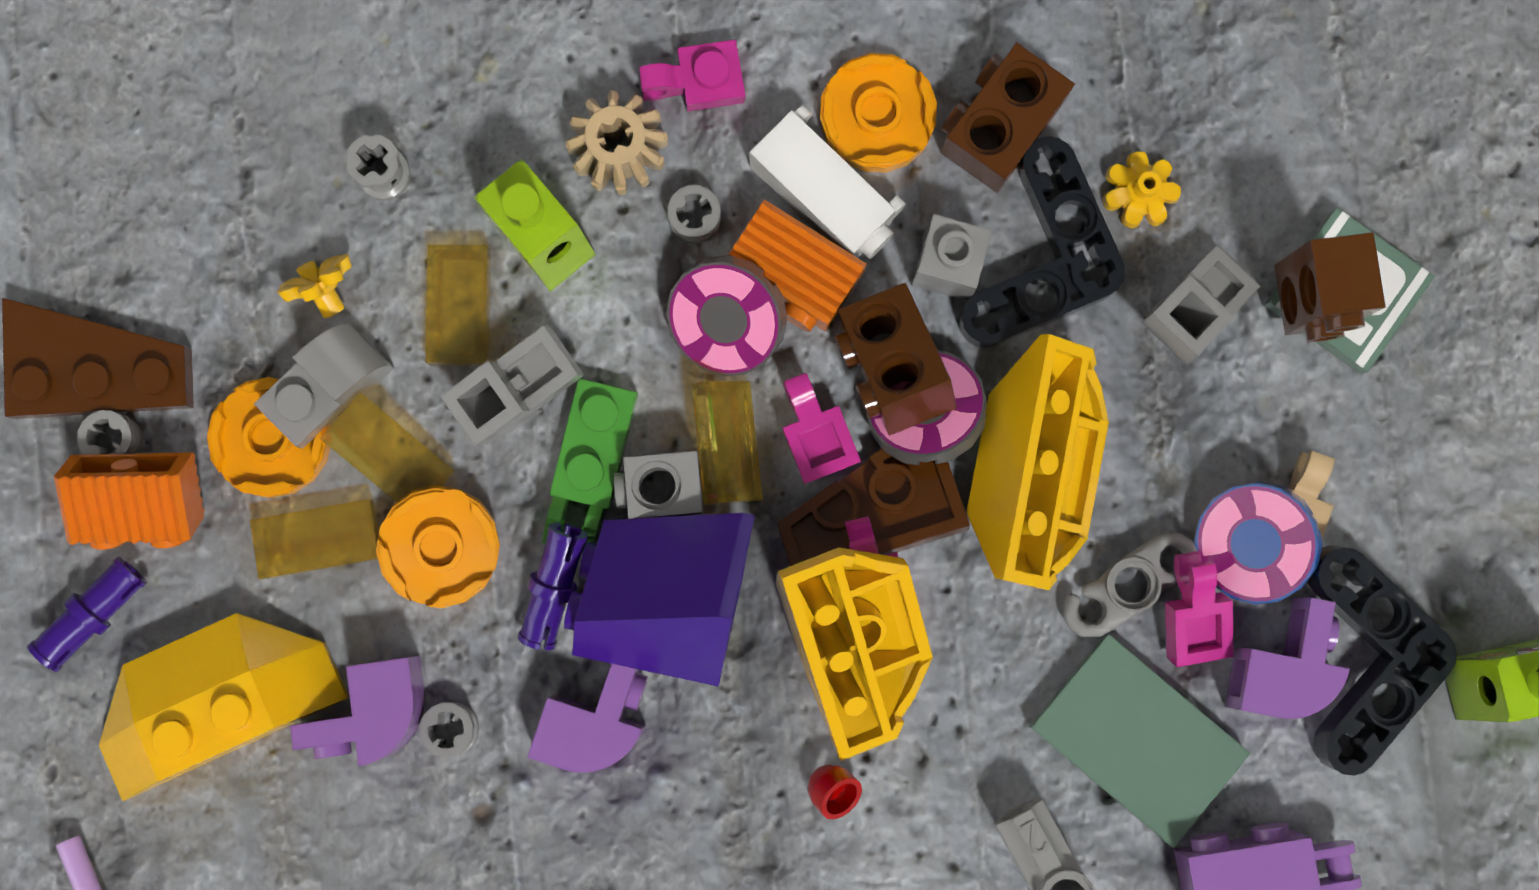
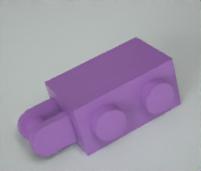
(1265, 861)

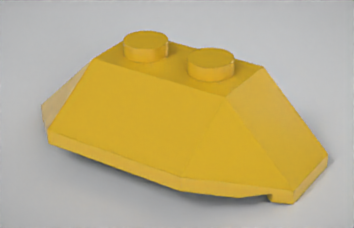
(1039, 463)
(857, 642)
(212, 698)

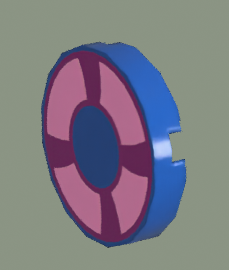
(1259, 542)

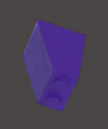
(661, 593)

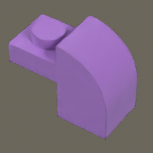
(1299, 679)
(385, 710)
(588, 737)

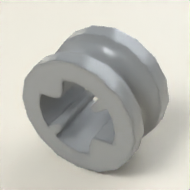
(678, 205)
(93, 425)
(436, 716)

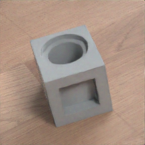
(951, 257)
(688, 487)

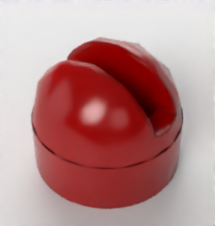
(833, 791)

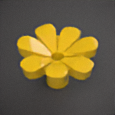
(1134, 196)
(318, 284)

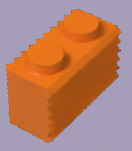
(802, 263)
(129, 499)

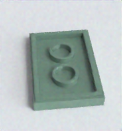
(1139, 740)

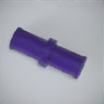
(552, 586)
(86, 614)

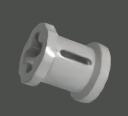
(383, 150)

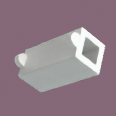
(823, 186)

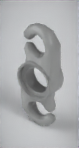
(1116, 610)

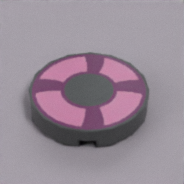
(726, 316)
(945, 435)

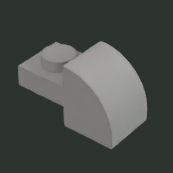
(1201, 305)
(323, 383)
(513, 388)

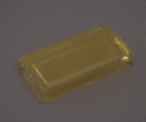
(458, 305)
(726, 442)
(384, 450)
(315, 539)

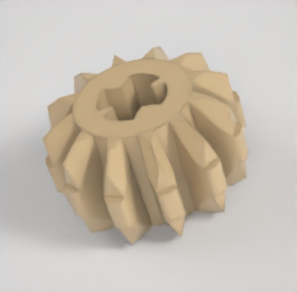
(610, 124)

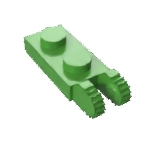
(591, 454)

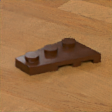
(81, 367)
(903, 501)

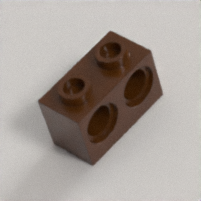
(1013, 122)
(1330, 286)
(901, 357)

